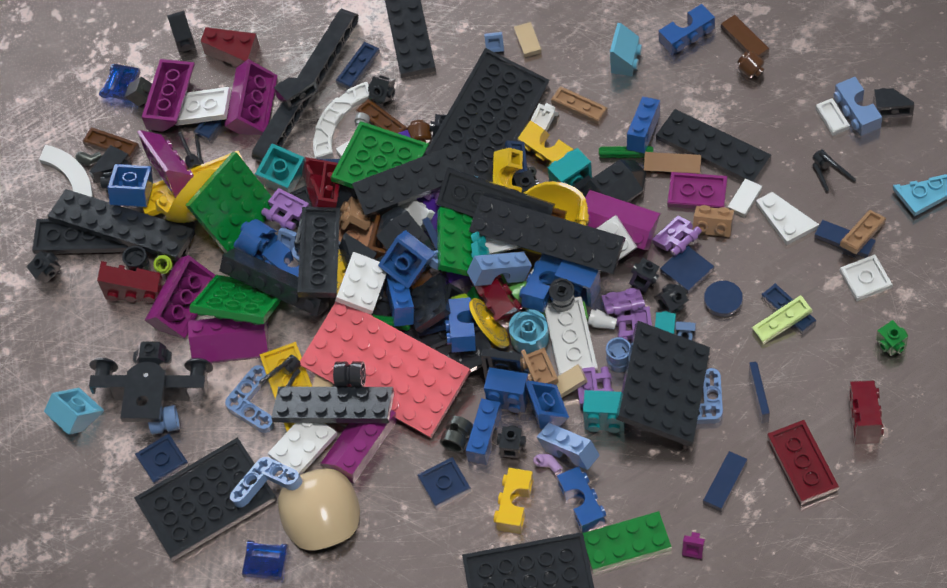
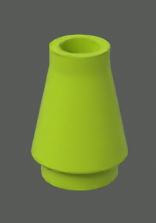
(159, 264)

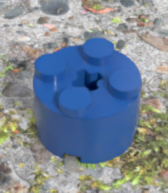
(255, 238)

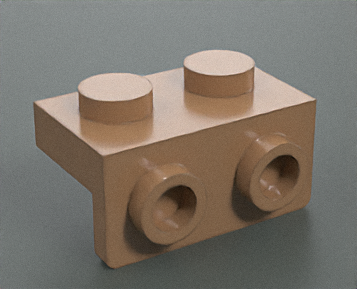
(353, 213)
(713, 220)
(539, 367)

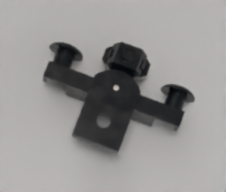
(148, 381)

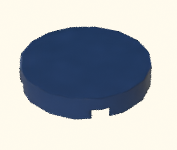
(723, 298)

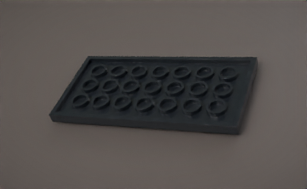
(489, 111)

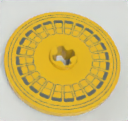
(488, 325)

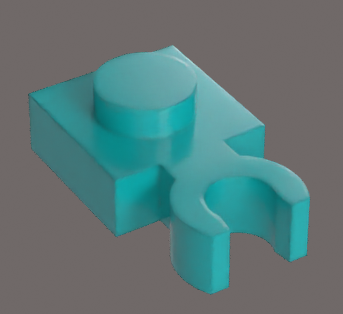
(478, 245)

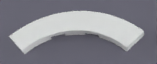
(332, 116)
(69, 166)

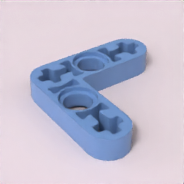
(245, 404)
(709, 404)
(267, 469)

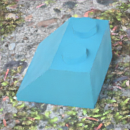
(624, 51)
(72, 410)

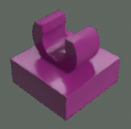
(693, 545)

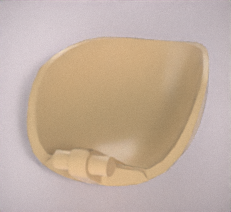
(320, 510)

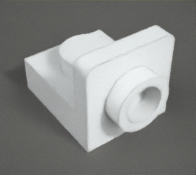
(544, 115)

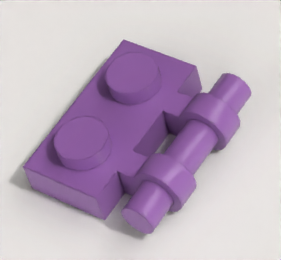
(287, 204)
(673, 232)
(622, 301)
(642, 314)
(592, 378)

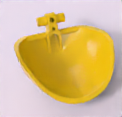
(565, 198)
(177, 210)

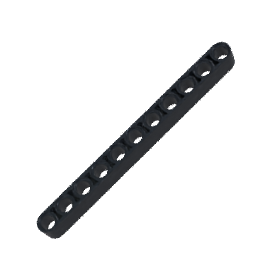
(317, 68)

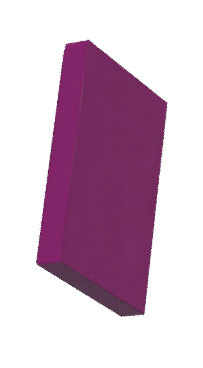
(694, 190)

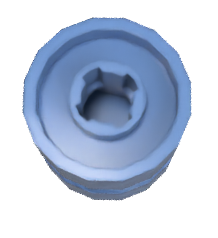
(617, 354)
(170, 421)

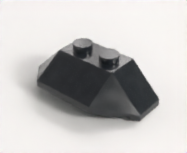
(621, 181)
(397, 221)

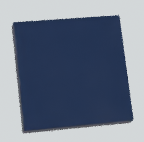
(687, 269)
(161, 459)
(444, 483)

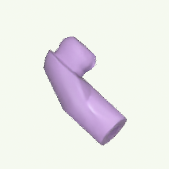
(549, 461)

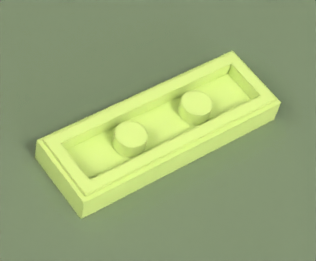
(782, 319)

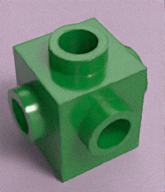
(892, 338)

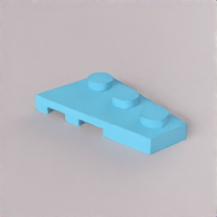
(922, 195)

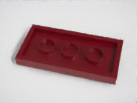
(802, 462)

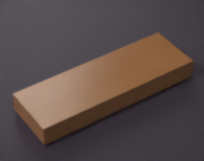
(579, 105)
(672, 162)
(862, 232)

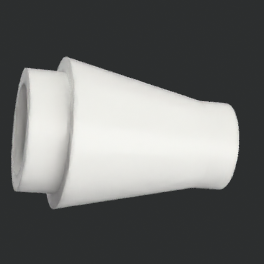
(601, 320)

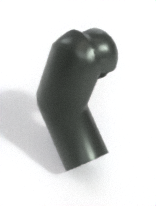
(86, 159)

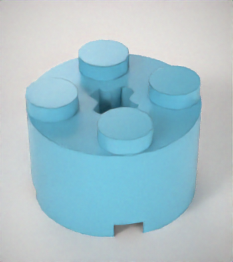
(528, 331)

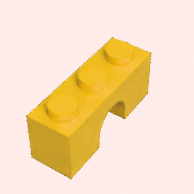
(535, 138)
(505, 164)
(516, 484)

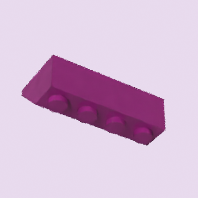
(167, 94)
(251, 99)
(165, 161)
(637, 220)
(172, 306)
(227, 340)
(357, 447)

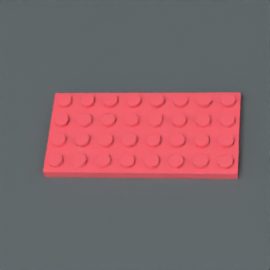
(421, 377)

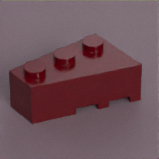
(230, 45)
(318, 182)
(129, 284)
(499, 300)
(866, 412)

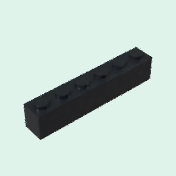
(269, 280)

